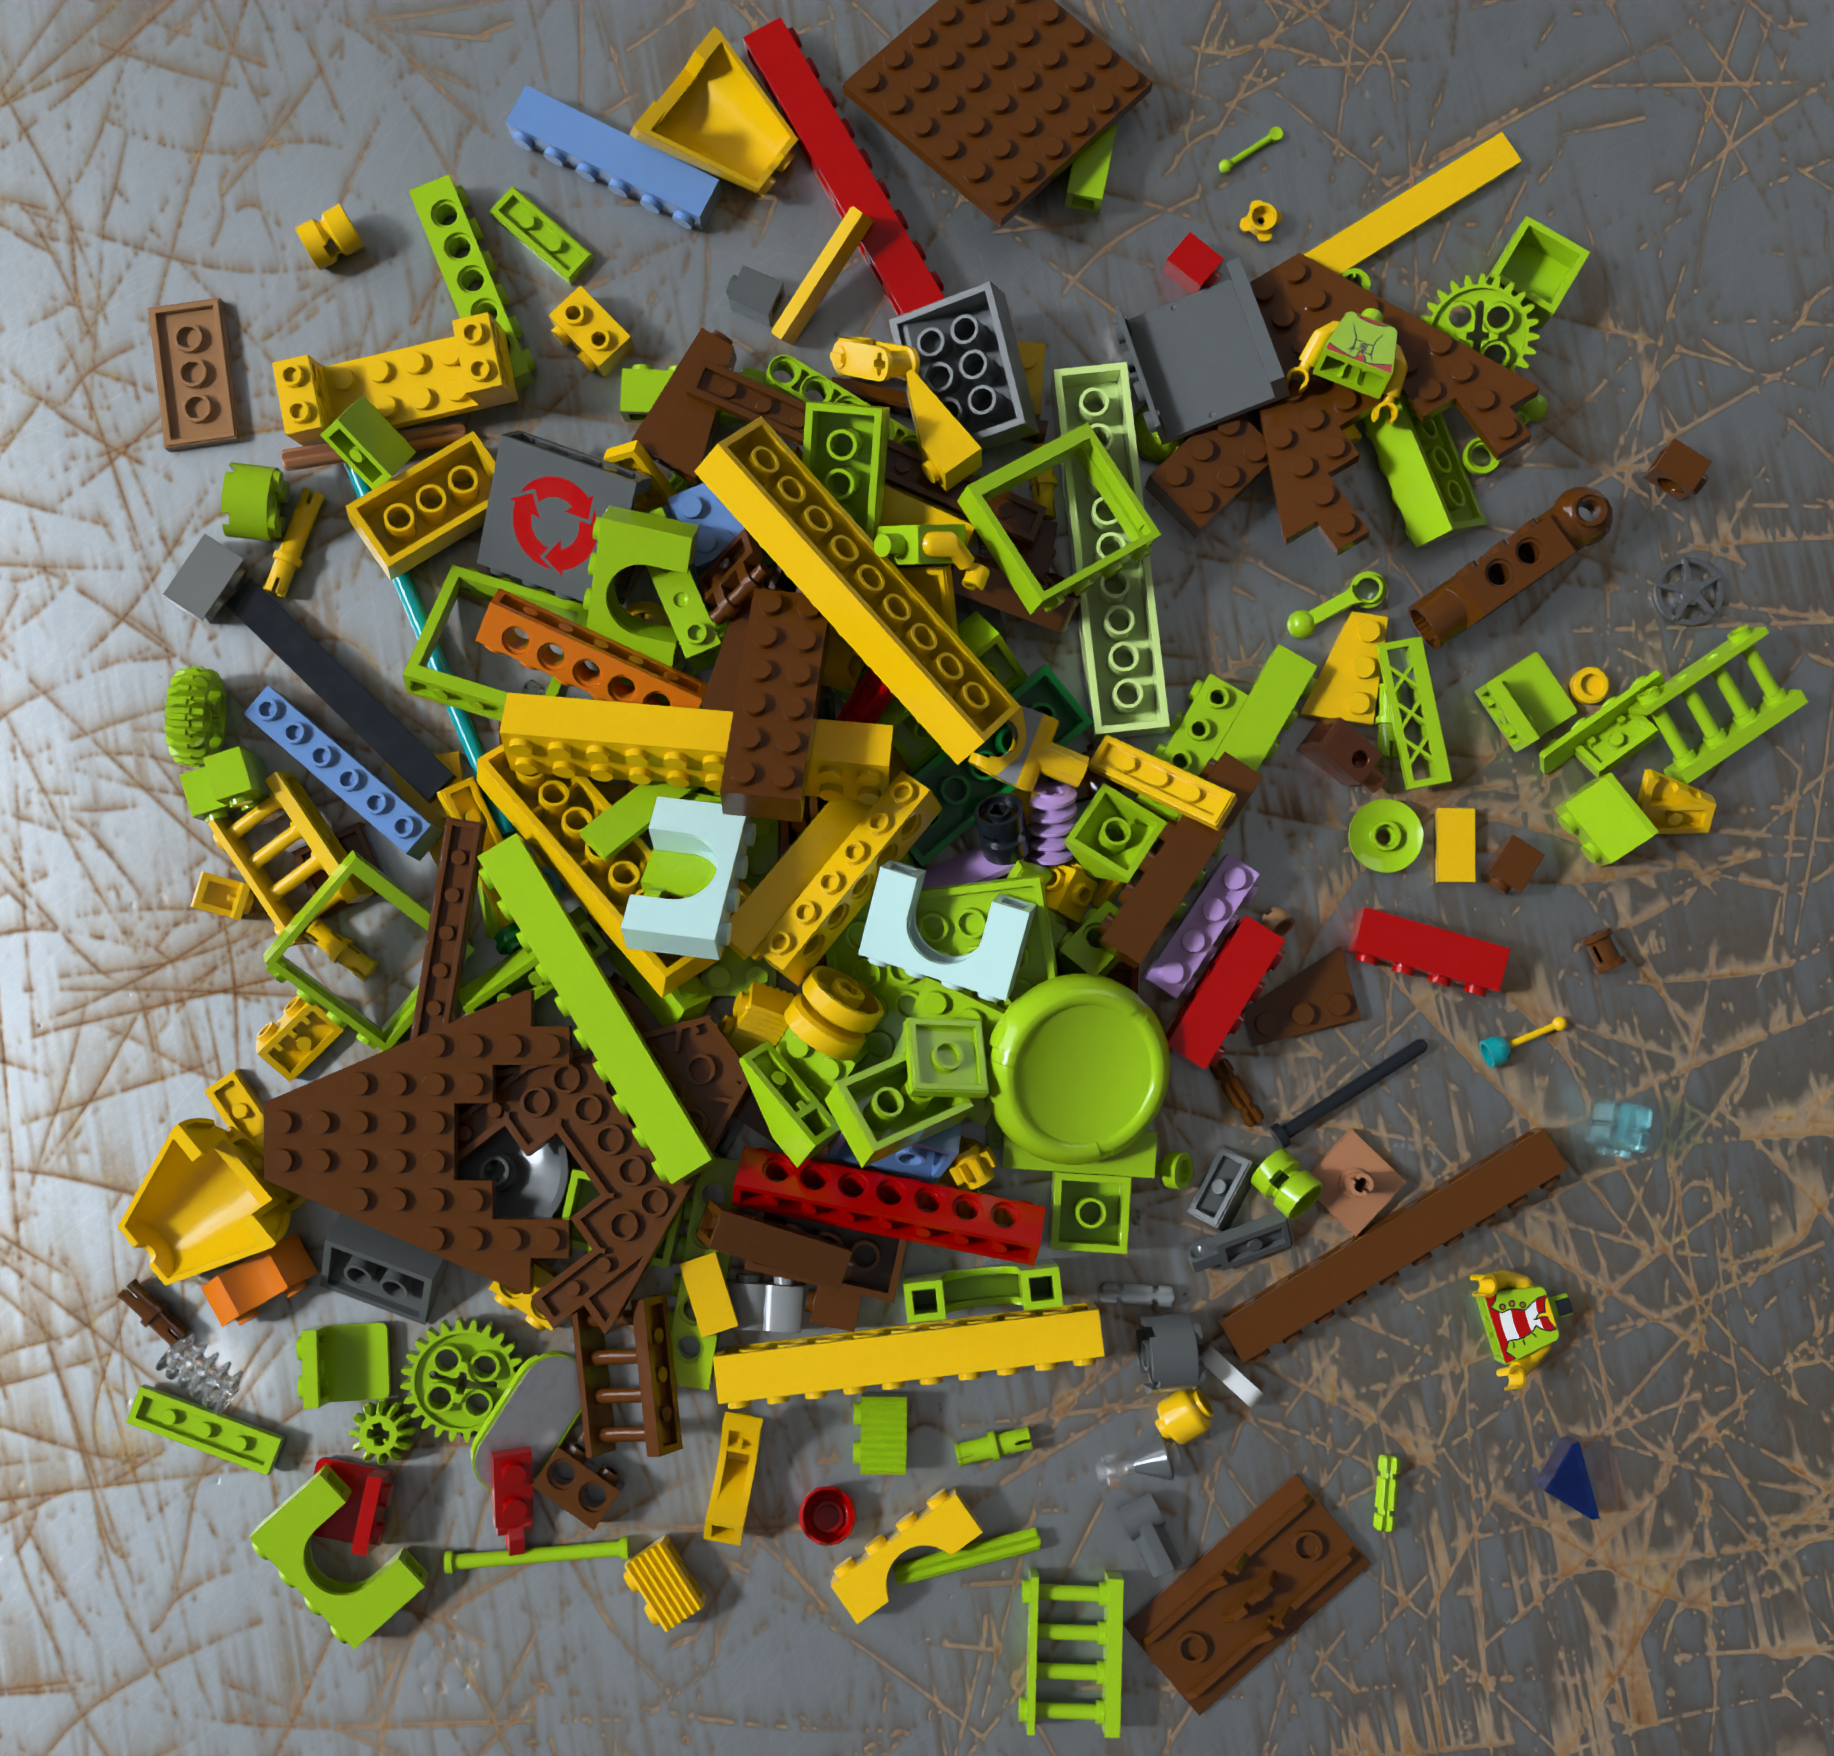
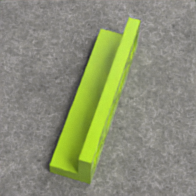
(1423, 712)

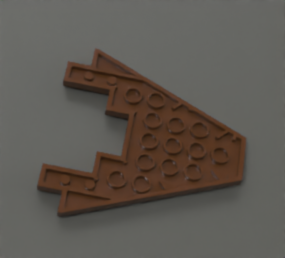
(1306, 428)
(386, 1142)
(633, 1205)

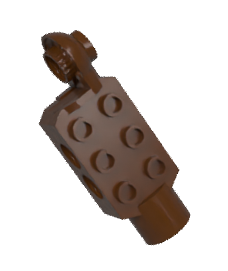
(1511, 566)

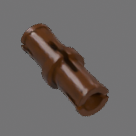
(153, 1313)

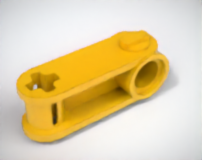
(873, 359)

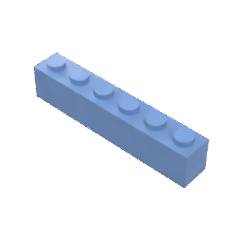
(613, 158)

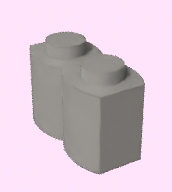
(767, 1305)

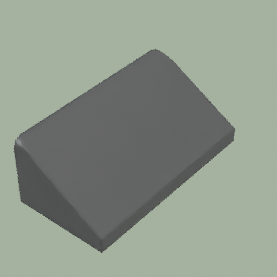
(1223, 1189)

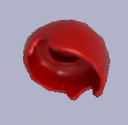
(827, 1515)

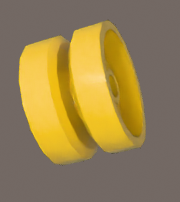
(833, 1013)

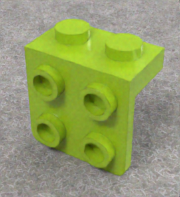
(343, 1363)

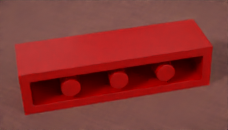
(1428, 951)

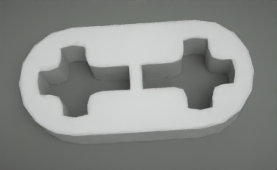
(1231, 1376)

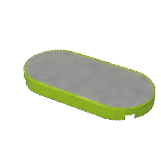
(531, 1412)

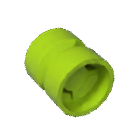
(1281, 1178)

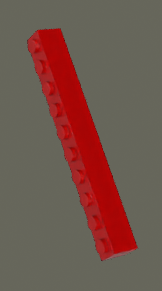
(841, 166)

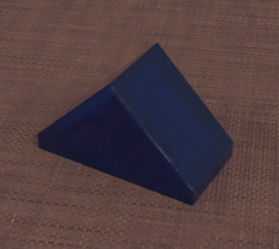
(1568, 1479)

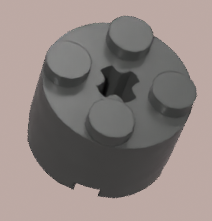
(1170, 1353)

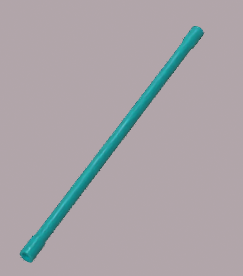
(460, 718)

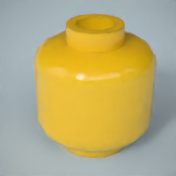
(1184, 1416)

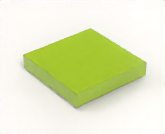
(945, 1057)

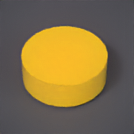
(1589, 686)

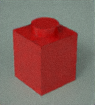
(1194, 265)

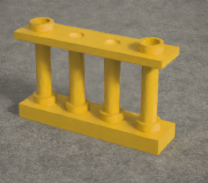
(305, 824)

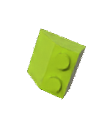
(1604, 820)

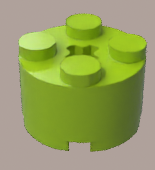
(254, 501)

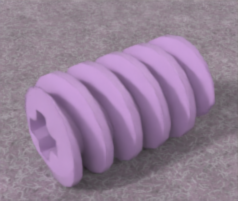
(1054, 822)

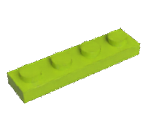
(204, 1431)

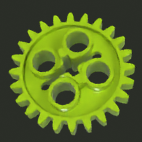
(1512, 335)
(468, 1344)

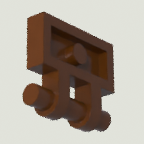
(734, 565)

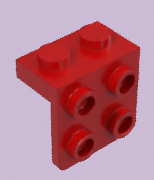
(362, 1515)

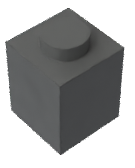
(755, 295)

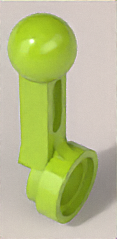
(1529, 412)
(1303, 623)

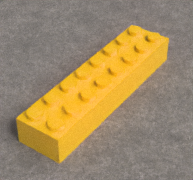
(550, 817)

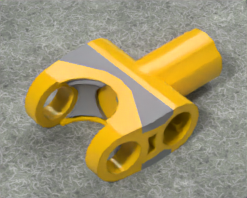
(1033, 754)

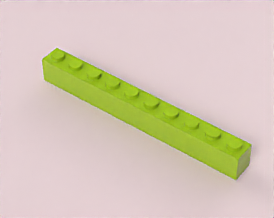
(596, 1010)

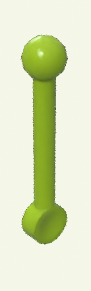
(1274, 136)

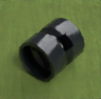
(1002, 828)

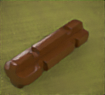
(1237, 1092)

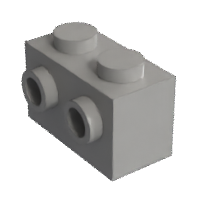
(204, 578)

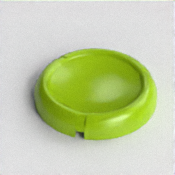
(1077, 1069)

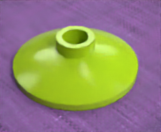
(1398, 822)

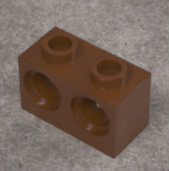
(573, 1493)

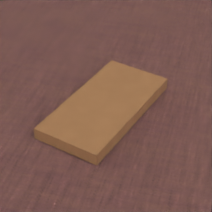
(194, 374)

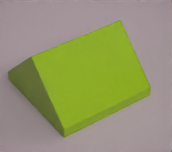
(1113, 835)

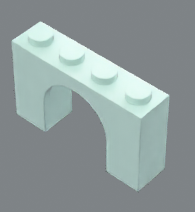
(701, 922)
(894, 939)

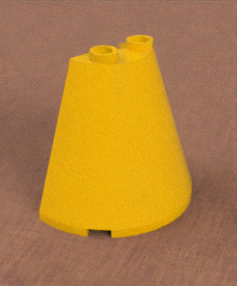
(719, 120)
(204, 1202)

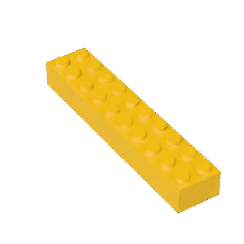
(856, 588)
(677, 746)
(908, 1353)

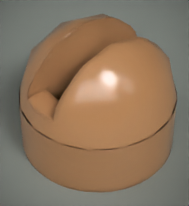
(1278, 921)

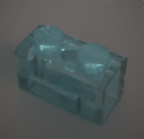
(1618, 1128)

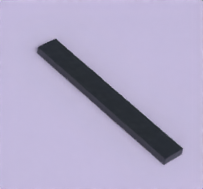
(340, 690)

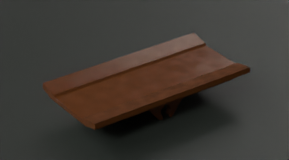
(1246, 1594)

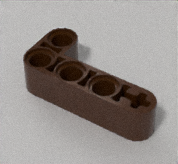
(1001, 595)

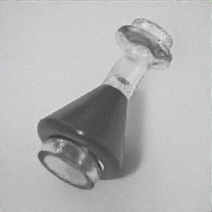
(1156, 1459)

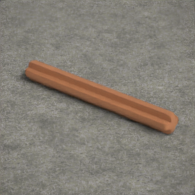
(418, 438)

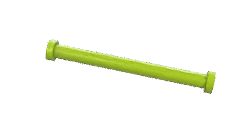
(537, 1555)

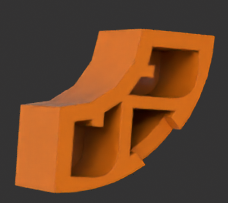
(259, 1280)

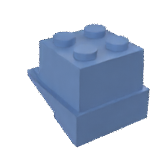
(716, 524)

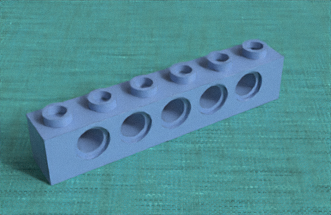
(343, 773)

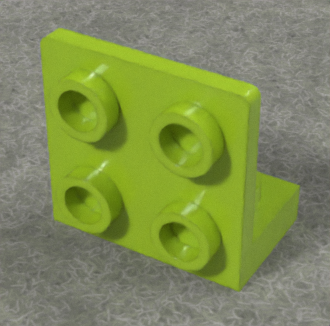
(1526, 701)

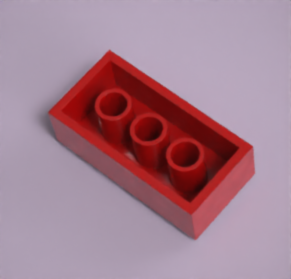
(1222, 993)

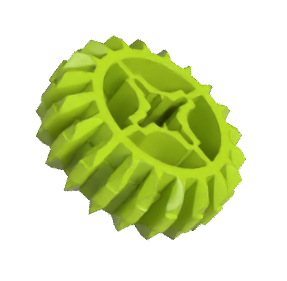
(195, 715)

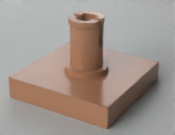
(1355, 1182)

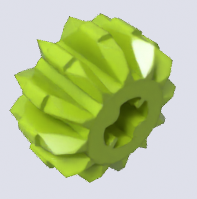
(374, 1441)

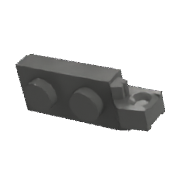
(1241, 1243)

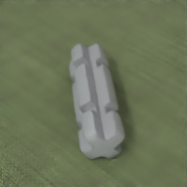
(1137, 1294)

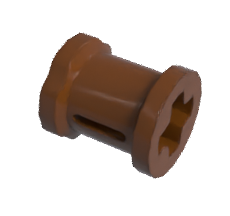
(1603, 951)

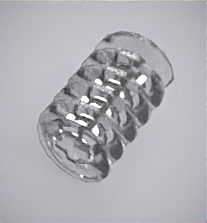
(201, 1373)

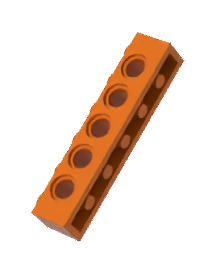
(579, 645)

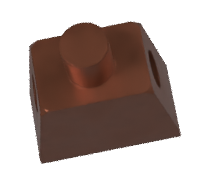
(1343, 754)

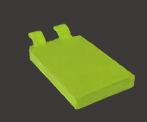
(678, 872)

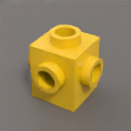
(1069, 891)

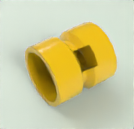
(329, 237)

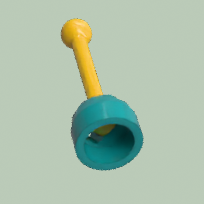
(1497, 1049)

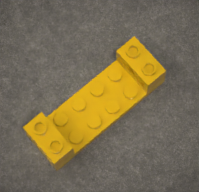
(403, 384)

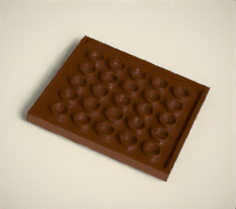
(997, 95)

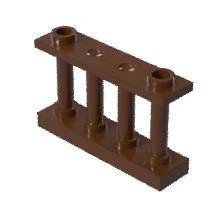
(656, 1380)

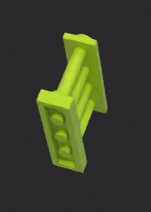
(686, 614)
(1747, 723)
(1105, 1673)

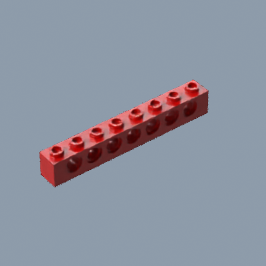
(901, 1220)

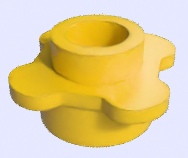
(1262, 210)

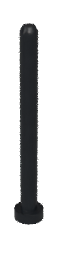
(1283, 1133)

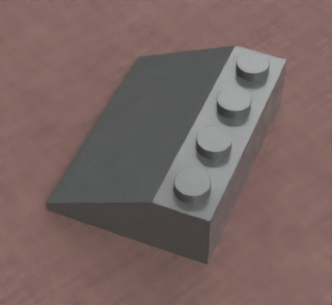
(972, 363)

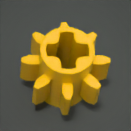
(973, 1165)

